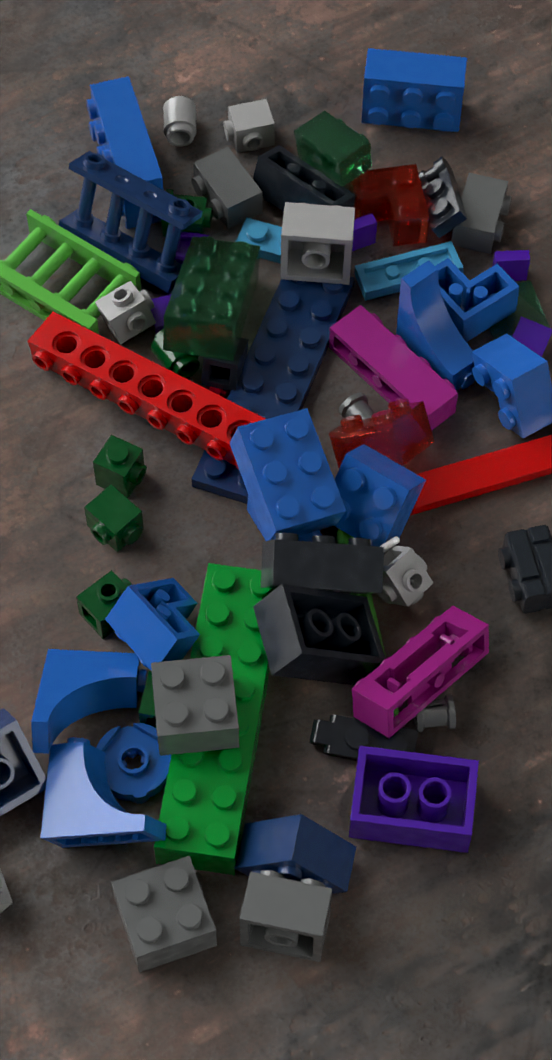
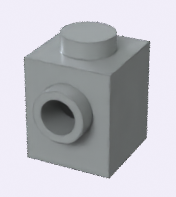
(250, 126)

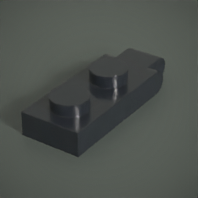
(344, 735)

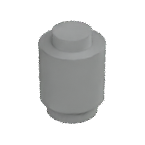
(179, 120)

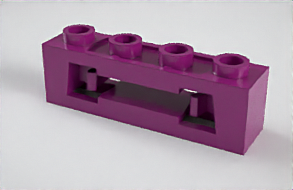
(420, 670)

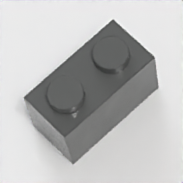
(227, 188)
(483, 203)

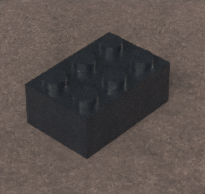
(318, 635)

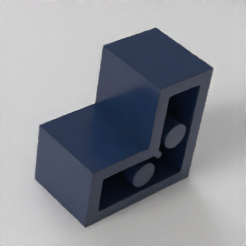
(297, 851)

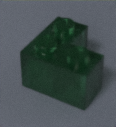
(333, 148)

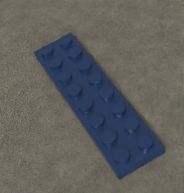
(279, 366)

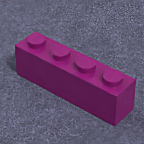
(390, 365)

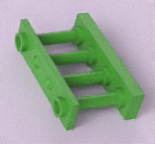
(41, 302)

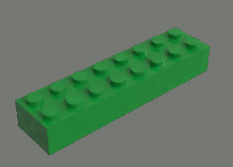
(211, 789)

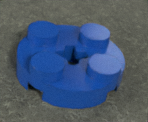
(135, 783)

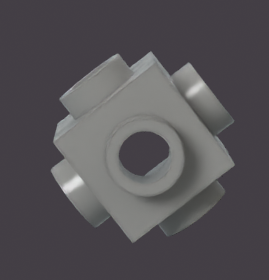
(126, 311)
(404, 576)

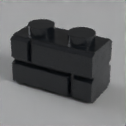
(530, 567)

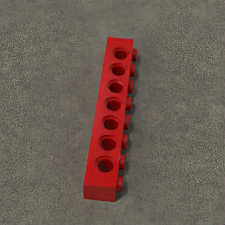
(133, 383)

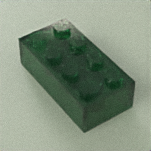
(211, 298)

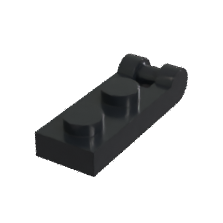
(442, 197)

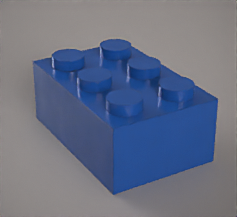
(413, 90)
(287, 475)

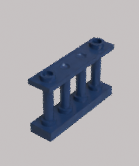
(153, 266)

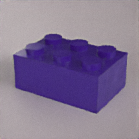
(414, 799)

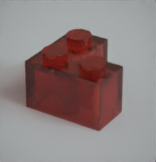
(393, 196)
(395, 432)

